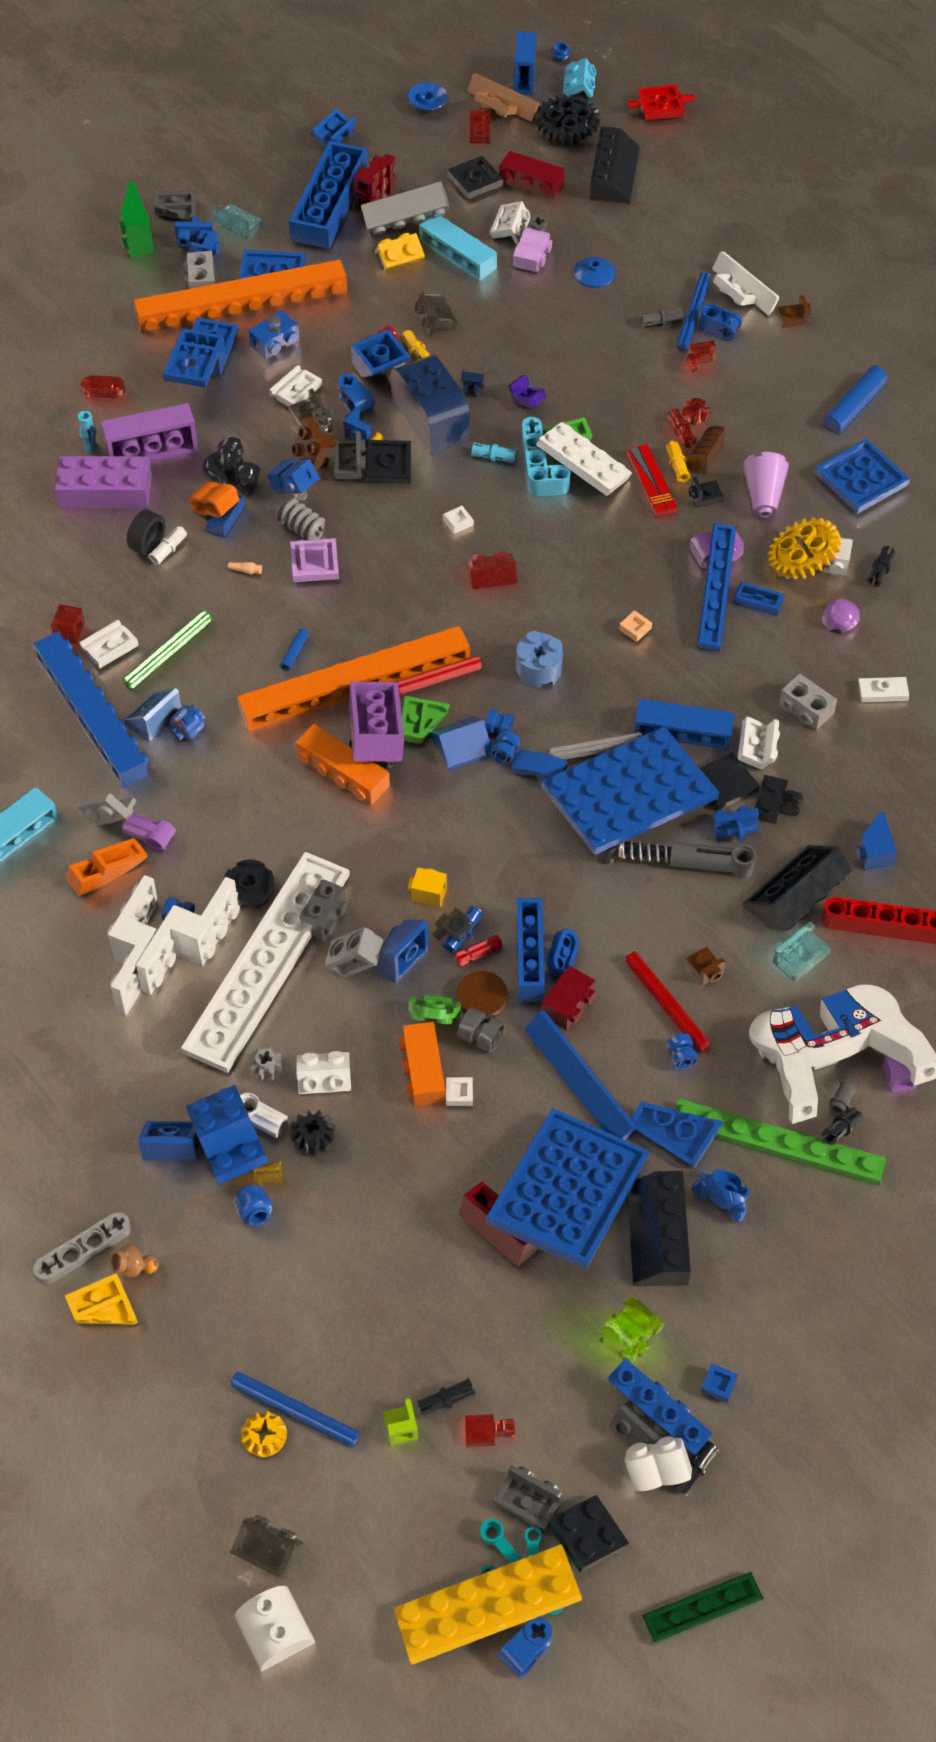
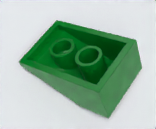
(135, 224)

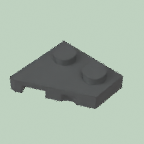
(177, 204)

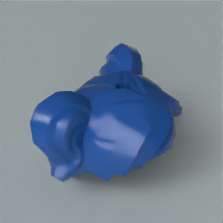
(723, 1190)

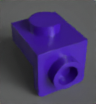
(524, 394)

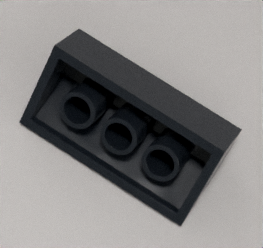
(614, 166)
(798, 886)
(659, 1230)

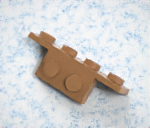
(501, 98)

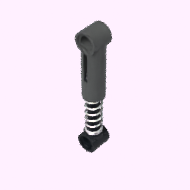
(687, 856)

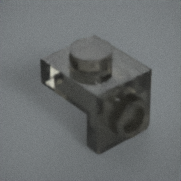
(454, 924)

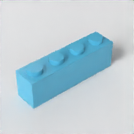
(458, 247)
(25, 820)

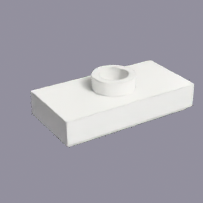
(883, 689)

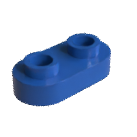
(562, 951)

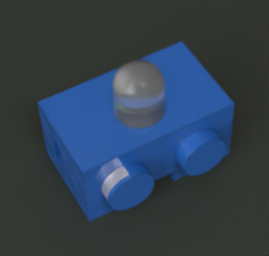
(273, 334)
(293, 477)

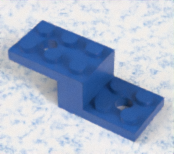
(200, 352)

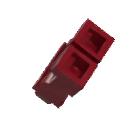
(375, 181)

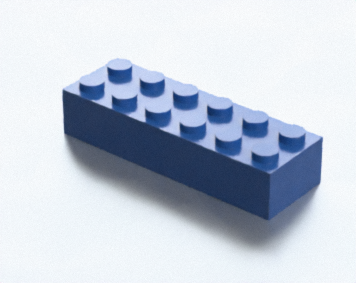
(327, 195)

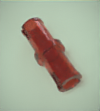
(681, 428)

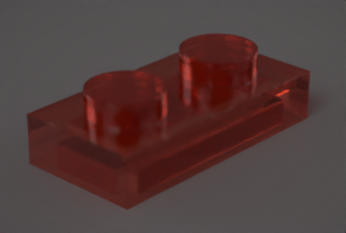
(480, 126)

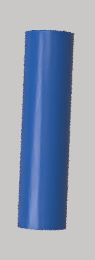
(294, 649)

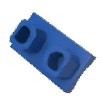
(192, 231)
(736, 823)

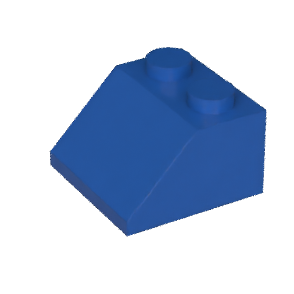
(377, 353)
(403, 948)

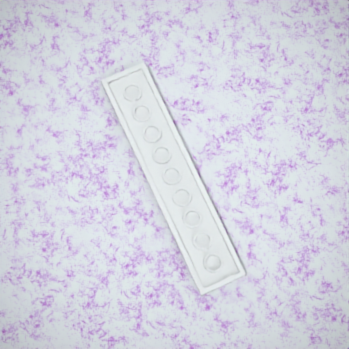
(260, 968)

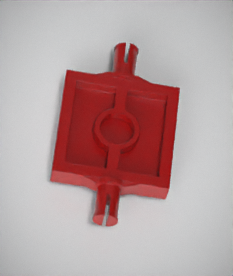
(661, 102)

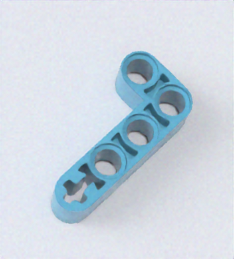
(540, 477)

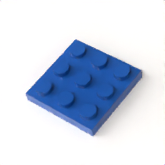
(862, 476)

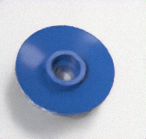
(427, 96)
(594, 272)

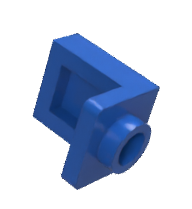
(210, 244)
(352, 424)

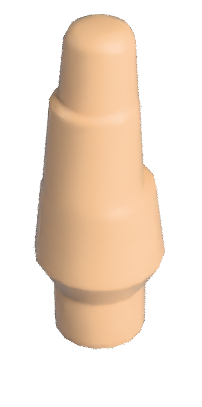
(246, 567)

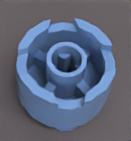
(539, 659)

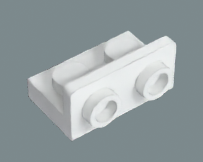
(510, 221)

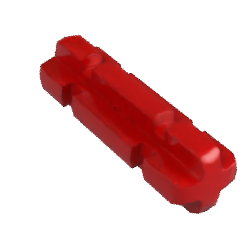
(478, 950)

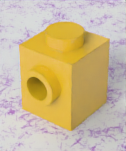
(428, 887)

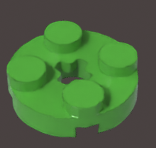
(434, 1008)

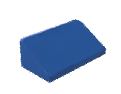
(223, 524)

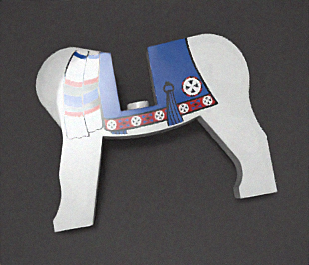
(854, 1020)

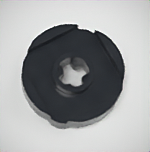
(260, 876)

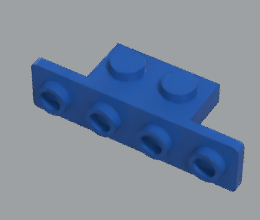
(655, 1402)

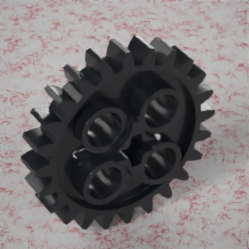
(567, 119)

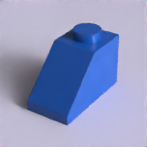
(877, 845)

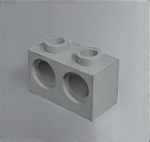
(199, 269)
(807, 701)
(354, 952)

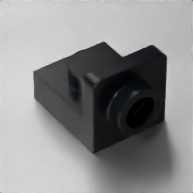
(705, 493)

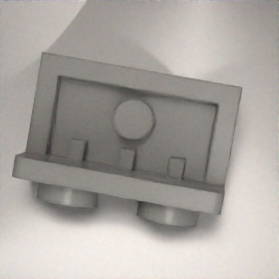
(106, 808)

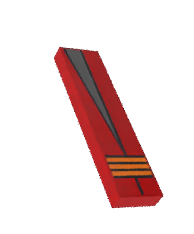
(651, 480)

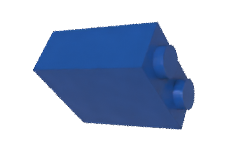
(525, 62)

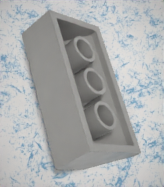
(405, 208)

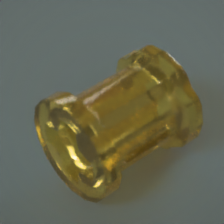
(269, 1173)

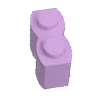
(532, 250)

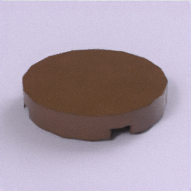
(482, 991)

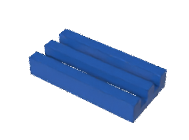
(757, 600)

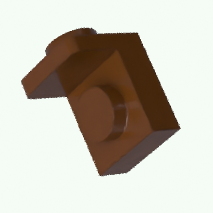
(794, 314)
(705, 966)

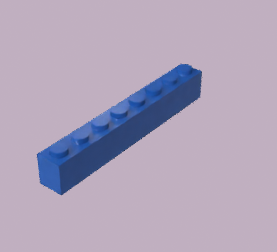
(91, 709)

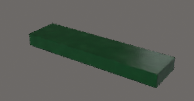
(702, 1608)

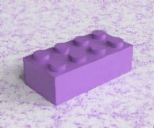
(153, 434)
(103, 482)
(376, 721)

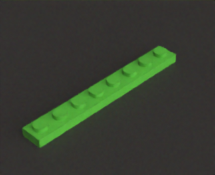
(791, 1144)

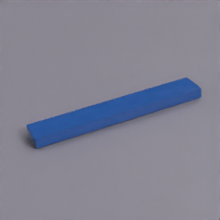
(716, 587)
(579, 1076)

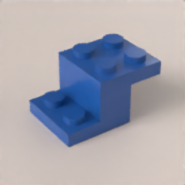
(227, 1134)

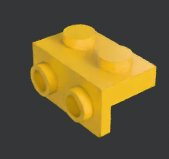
(400, 251)

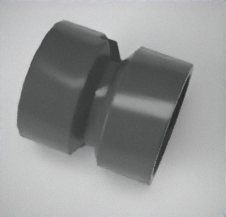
(479, 1029)

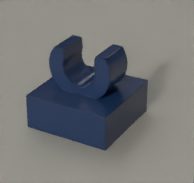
(472, 380)

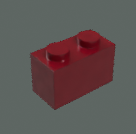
(569, 997)

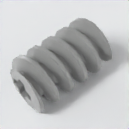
(301, 520)

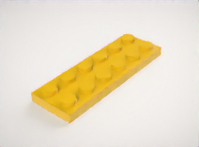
(487, 1604)

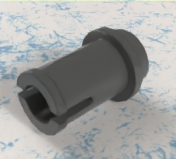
(840, 1103)

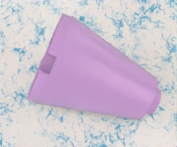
(765, 481)

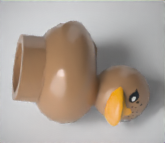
(130, 1262)

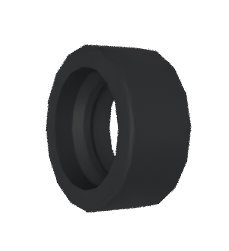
(145, 532)

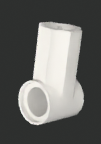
(264, 1117)

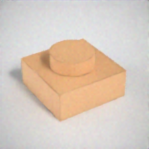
(635, 626)

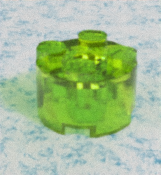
(630, 1330)

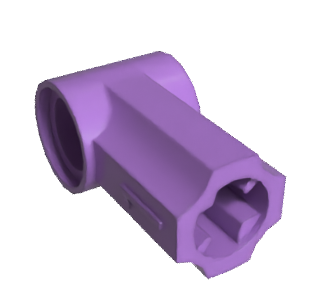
(154, 834)

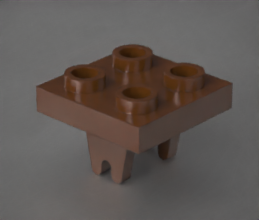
(312, 444)

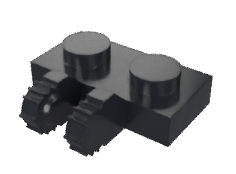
(772, 795)

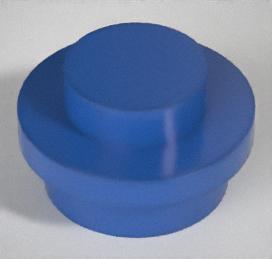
(560, 51)

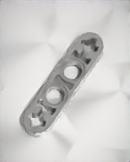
(79, 1244)

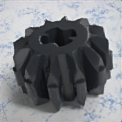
(312, 1132)

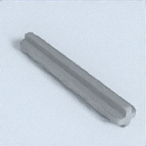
(592, 747)

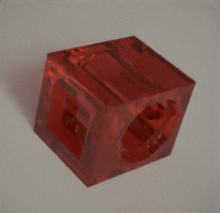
(68, 622)

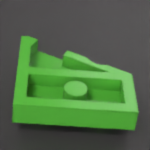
(421, 717)

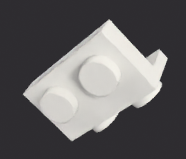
(758, 742)
(323, 1072)

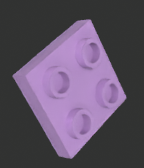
(314, 560)

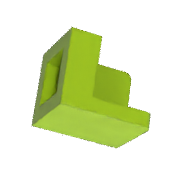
(401, 1424)

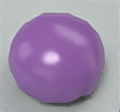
(841, 615)

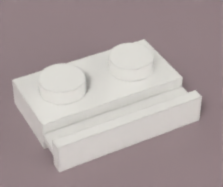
(295, 386)
(108, 644)

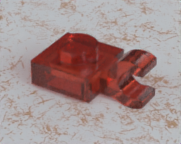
(482, 1430)

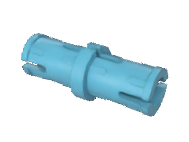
(87, 431)
(494, 452)

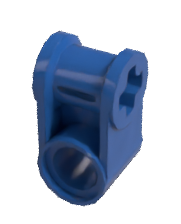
(718, 322)
(354, 393)
(523, 1650)

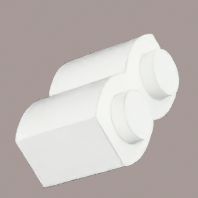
(658, 1464)

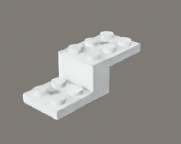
(188, 936)
(128, 941)

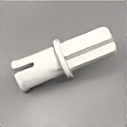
(167, 545)

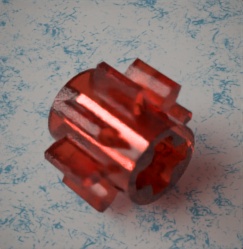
(696, 411)

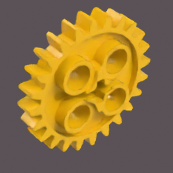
(818, 538)

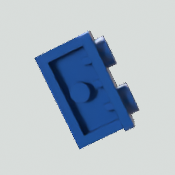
(333, 128)

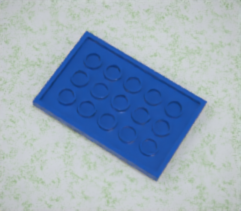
(629, 790)
(568, 1188)

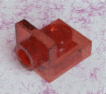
(700, 354)

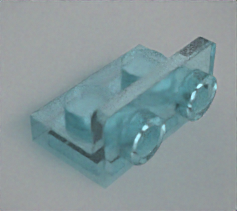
(237, 220)
(800, 952)

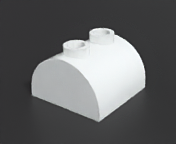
(273, 1626)

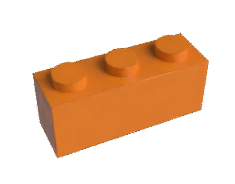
(422, 1064)

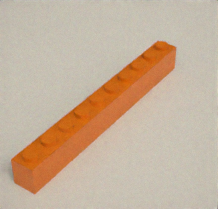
(240, 295)
(332, 684)

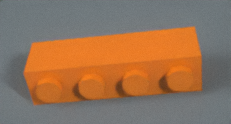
(335, 761)

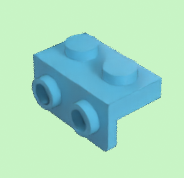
(579, 77)

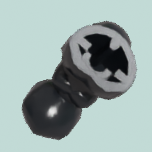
(229, 460)

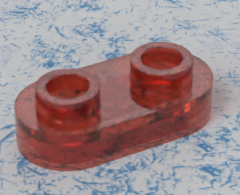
(103, 386)

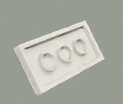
(584, 458)

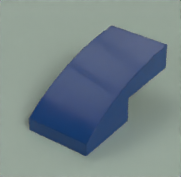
(538, 764)

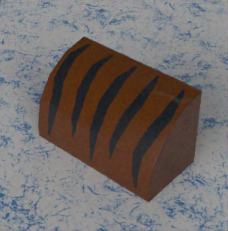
(706, 449)

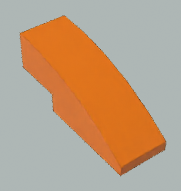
(105, 866)

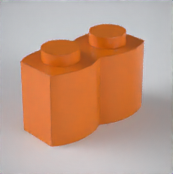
(213, 499)

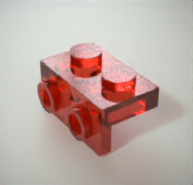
(492, 570)

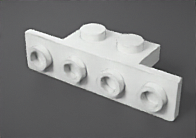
(742, 285)

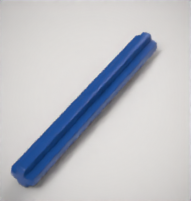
(693, 311)
(295, 1409)

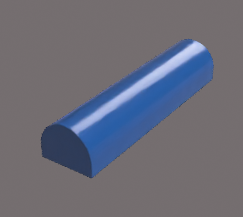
(855, 399)

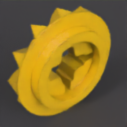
(271, 1443)

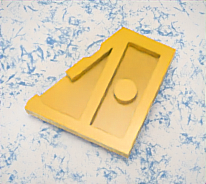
(101, 1303)

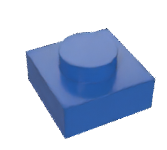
(719, 1383)

